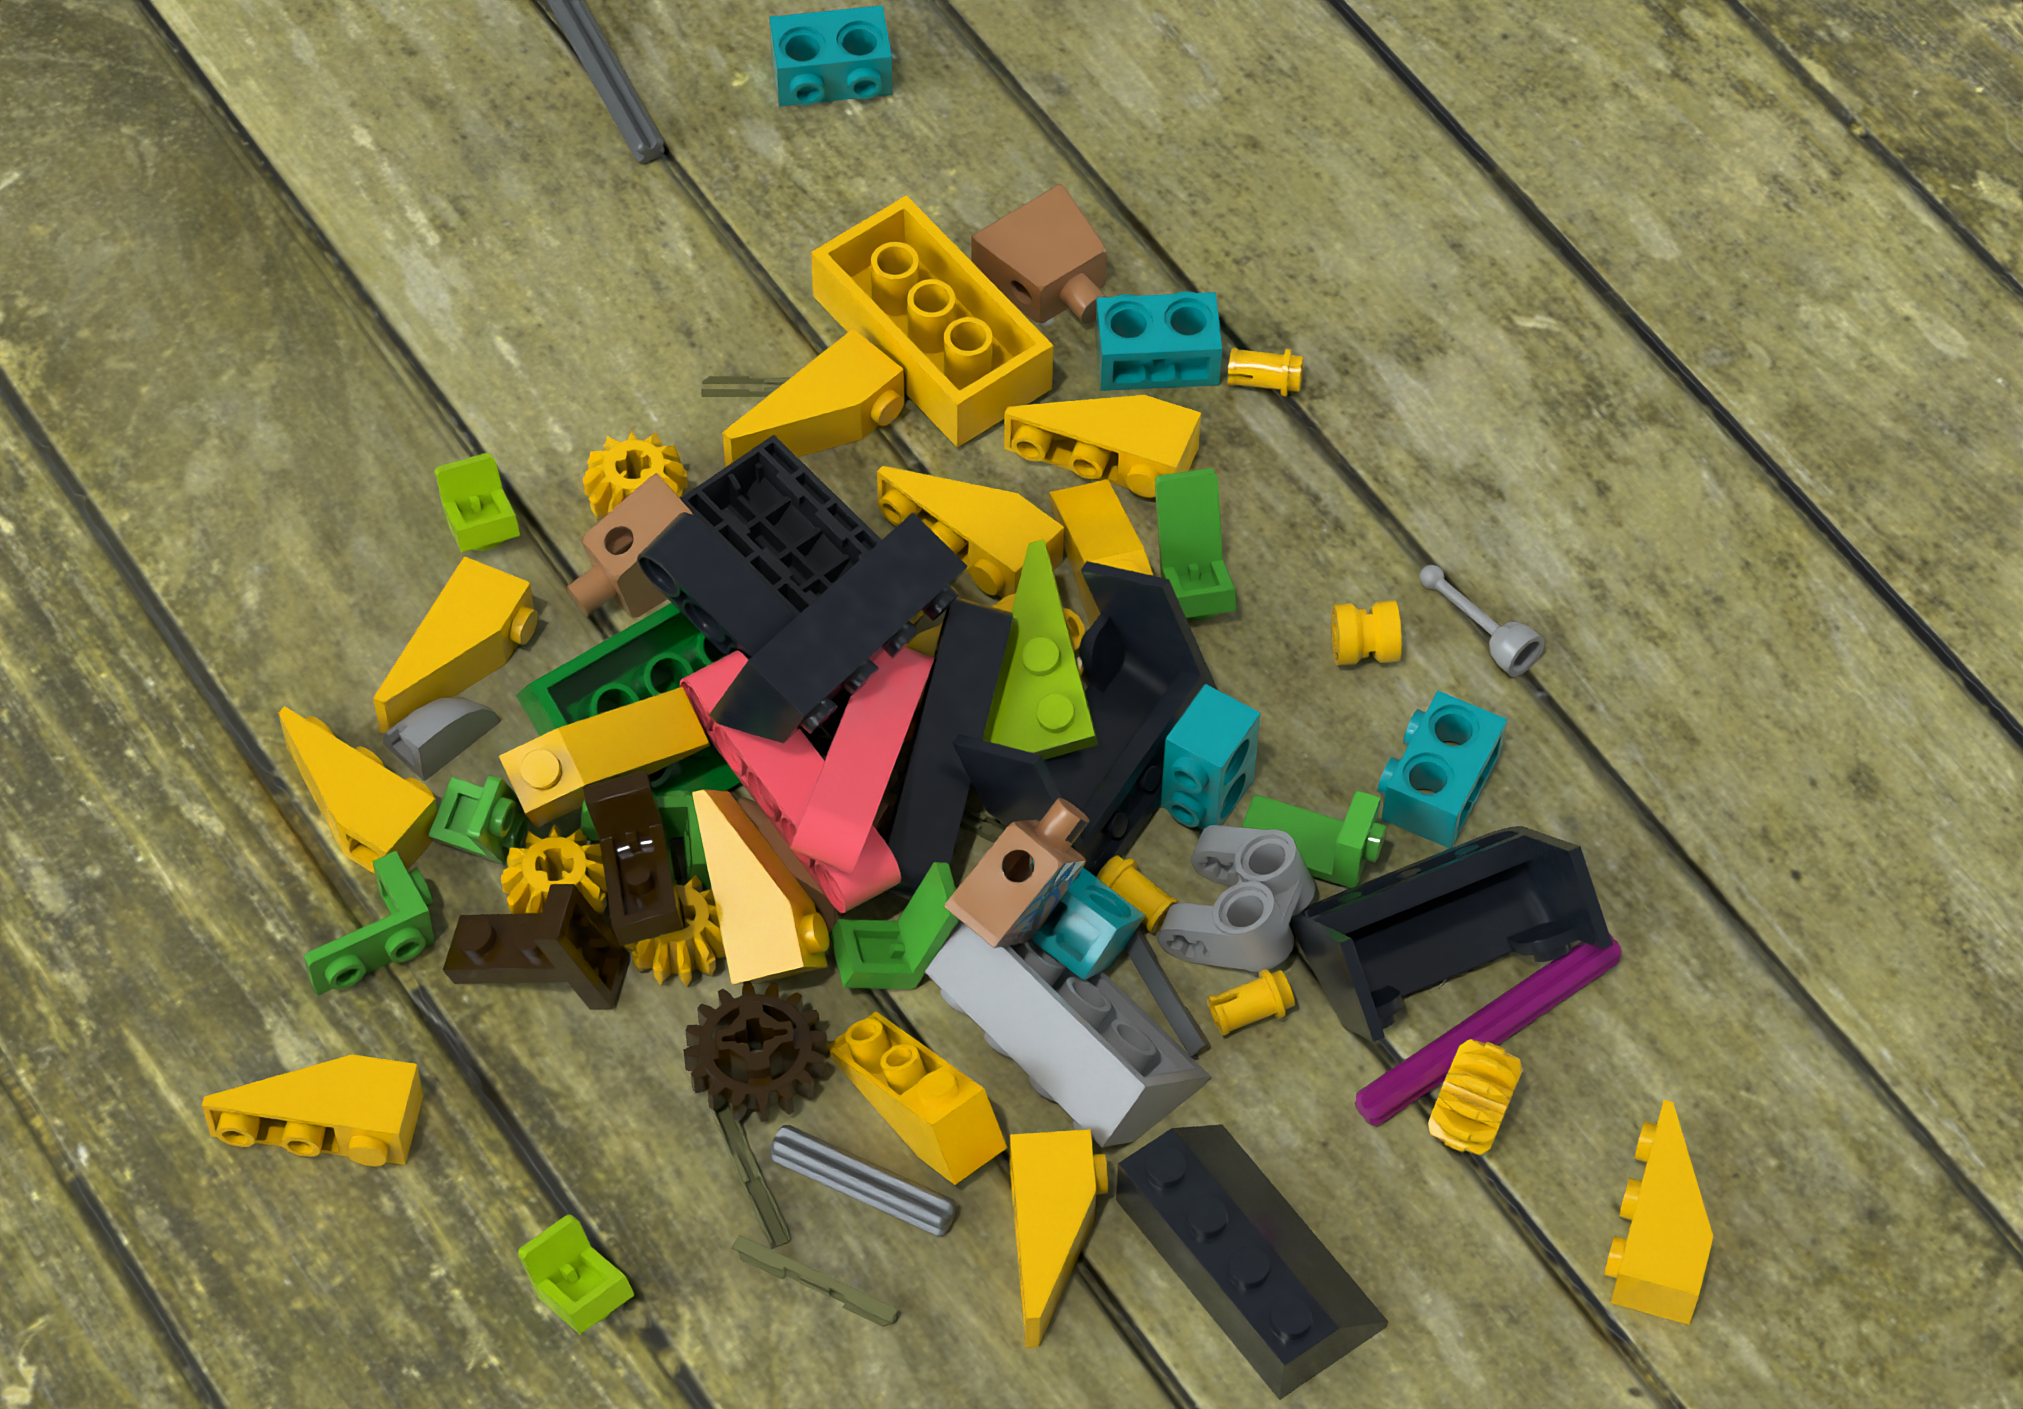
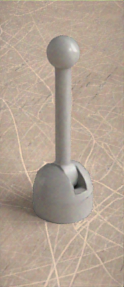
(1512, 646)

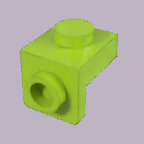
(476, 503)
(573, 1275)

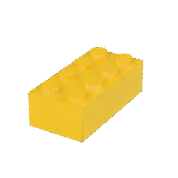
(936, 317)

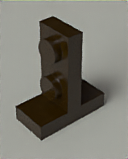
(635, 857)
(553, 946)

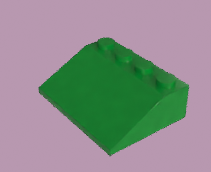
(625, 670)

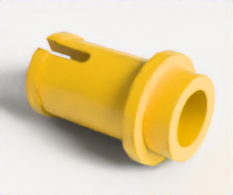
(1266, 370)
(1138, 890)
(1251, 1001)

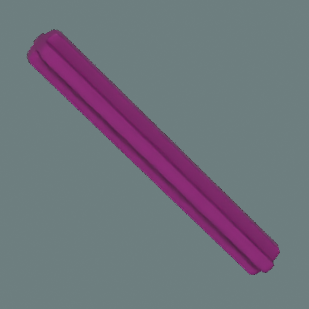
(1489, 1024)

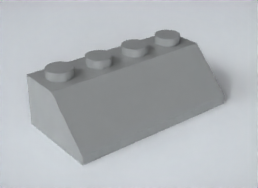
(1070, 1035)

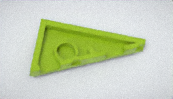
(1039, 687)

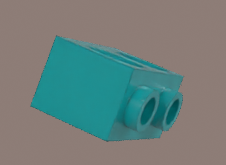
(831, 55)
(1158, 341)
(1209, 759)
(1449, 770)
(1088, 926)

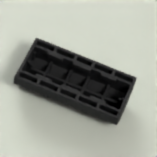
(782, 523)

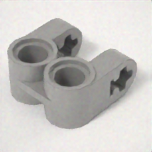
(1252, 917)

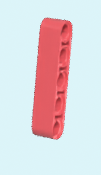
(861, 761)
(781, 784)

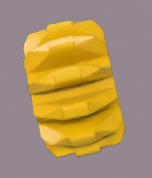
(627, 465)
(553, 862)
(687, 948)
(1475, 1096)

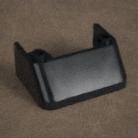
(1141, 682)
(1446, 917)

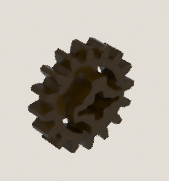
(788, 1057)

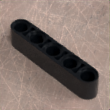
(722, 598)
(953, 704)

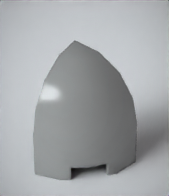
(438, 733)

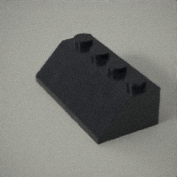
(842, 634)
(1245, 1254)

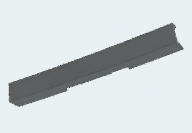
(1165, 994)

